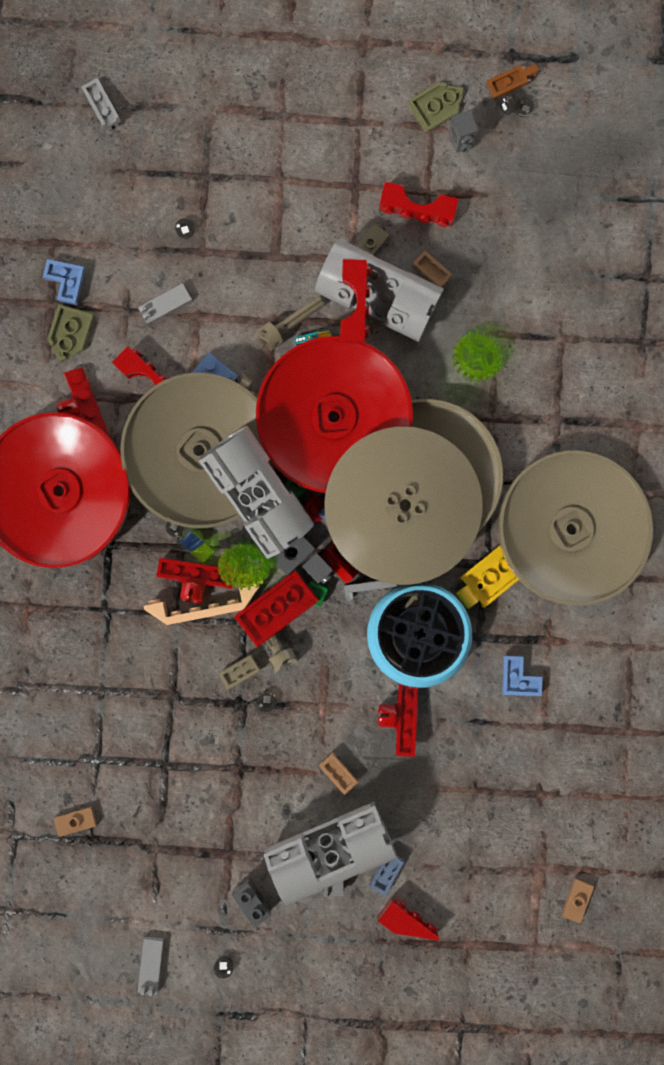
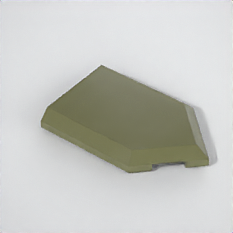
(436, 105)
(69, 331)

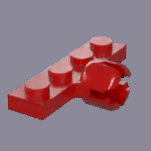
(82, 401)
(193, 577)
(403, 719)

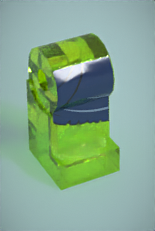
(196, 546)

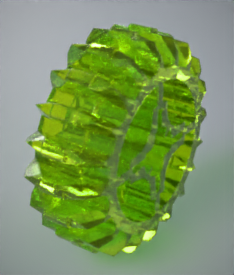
(474, 350)
(243, 562)

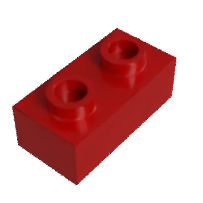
(339, 564)

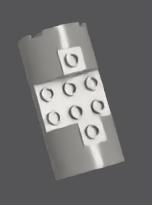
(395, 295)
(244, 475)
(329, 854)

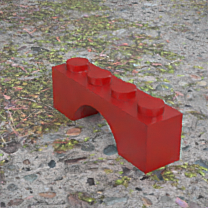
(395, 201)
(355, 275)
(132, 365)

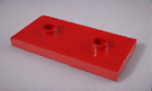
(276, 608)

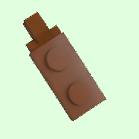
(511, 80)

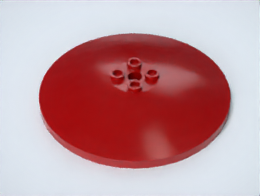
(325, 379)
(36, 460)

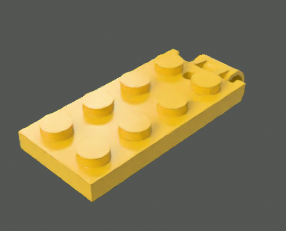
(492, 574)

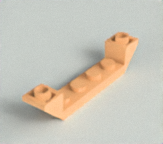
(160, 611)

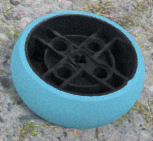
(428, 650)

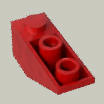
(404, 922)

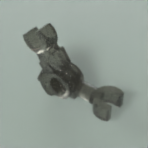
(243, 537)

